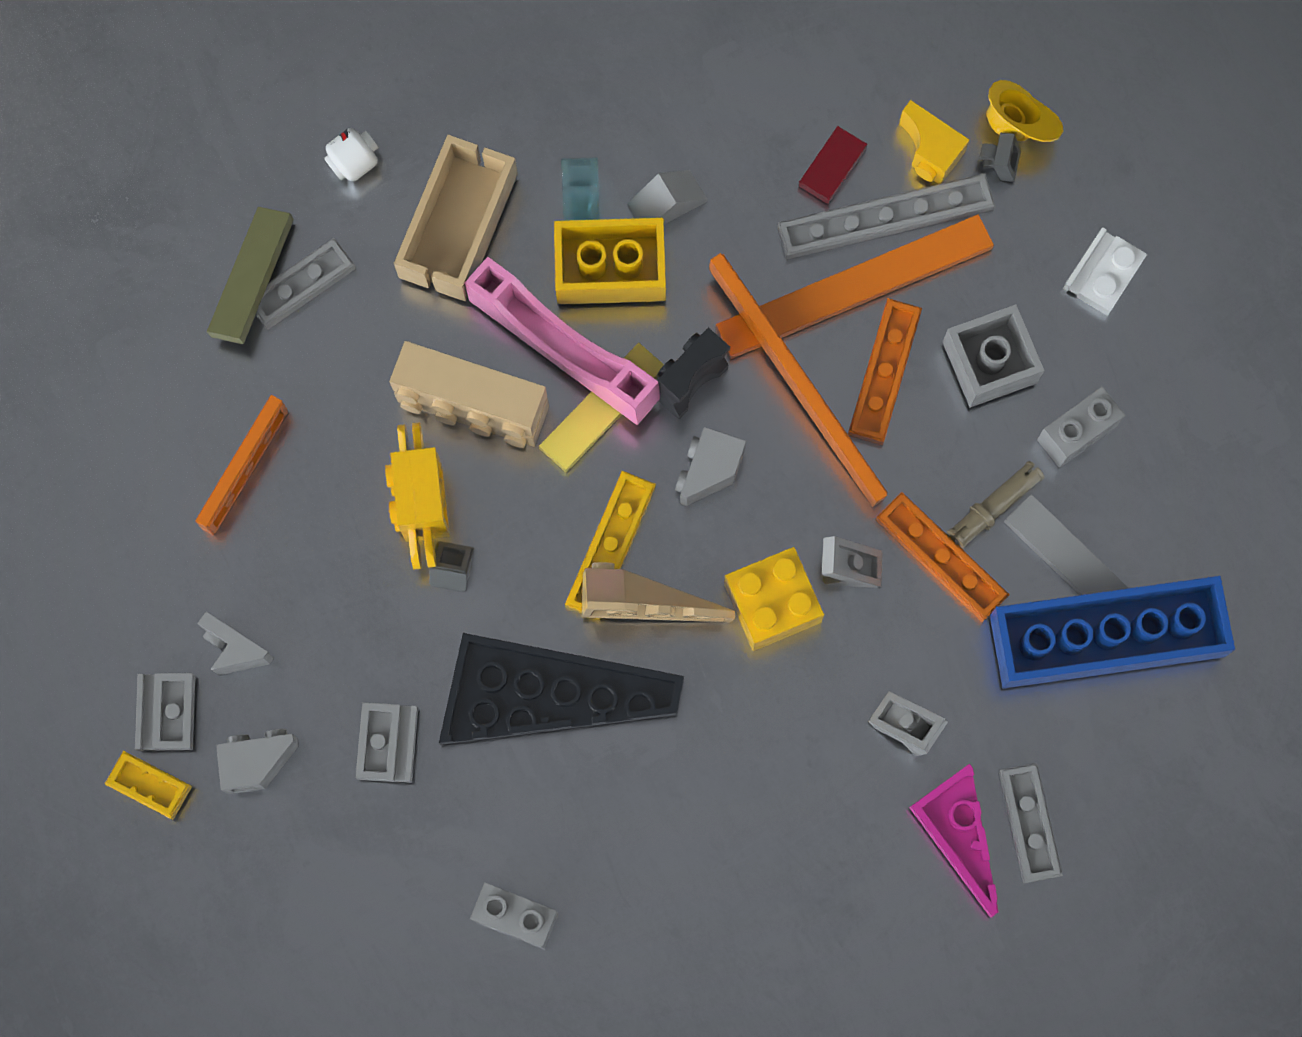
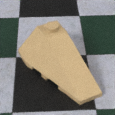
(630, 596)

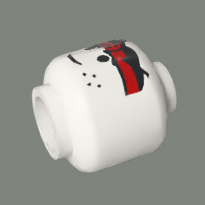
(351, 154)

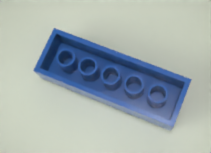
(1111, 632)

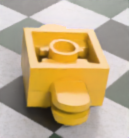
(419, 495)

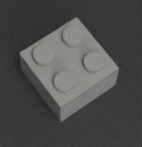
(993, 355)

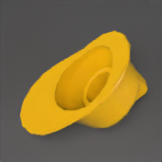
(1021, 114)

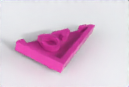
(954, 823)

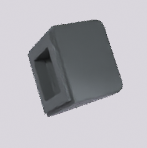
(452, 566)

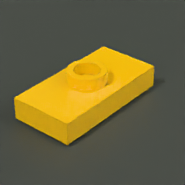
(148, 785)

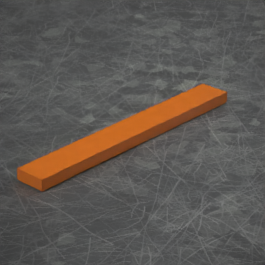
(862, 283)
(797, 380)

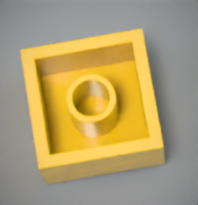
(773, 598)

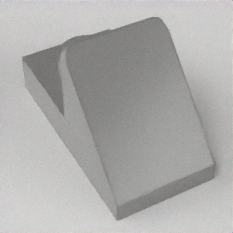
(850, 563)
(239, 652)
(908, 723)

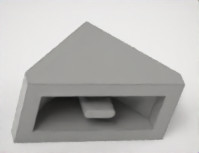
(668, 196)

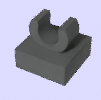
(1002, 157)

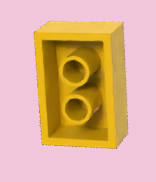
(609, 261)

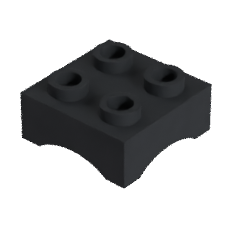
(696, 366)

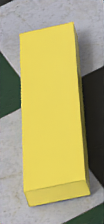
(591, 419)

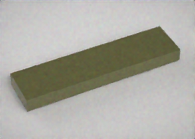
(250, 275)

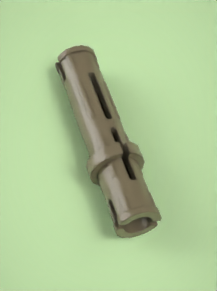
(983, 515)

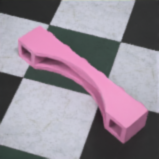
(603, 373)

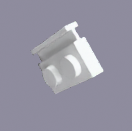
(1105, 271)

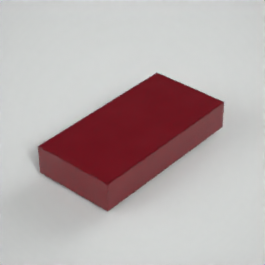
(832, 165)

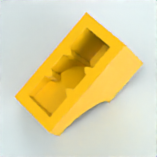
(935, 143)

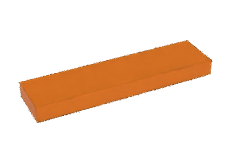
(884, 371)
(242, 465)
(942, 557)

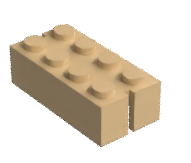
(456, 217)
(469, 395)

